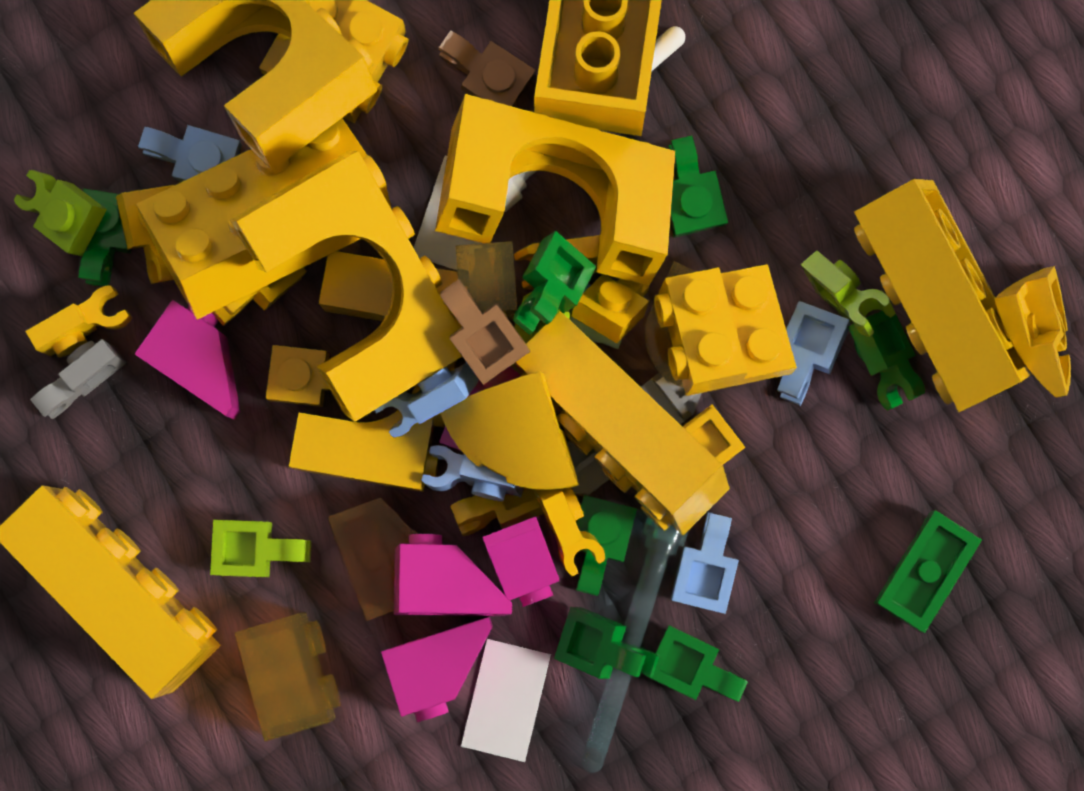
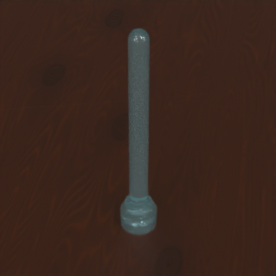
(661, 546)

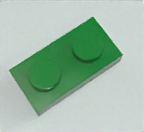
(928, 571)

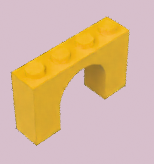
(297, 99)
(621, 175)
(417, 328)
(365, 450)

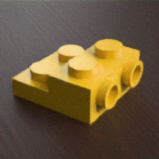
(372, 26)
(723, 328)

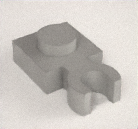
(86, 370)

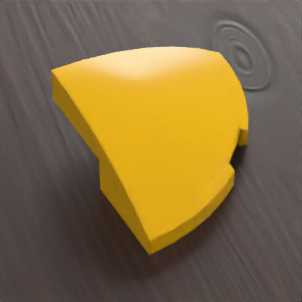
(1037, 327)
(514, 434)

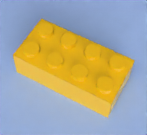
(598, 63)
(195, 230)
(941, 292)
(625, 426)
(109, 589)

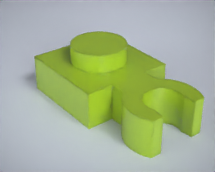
(64, 212)

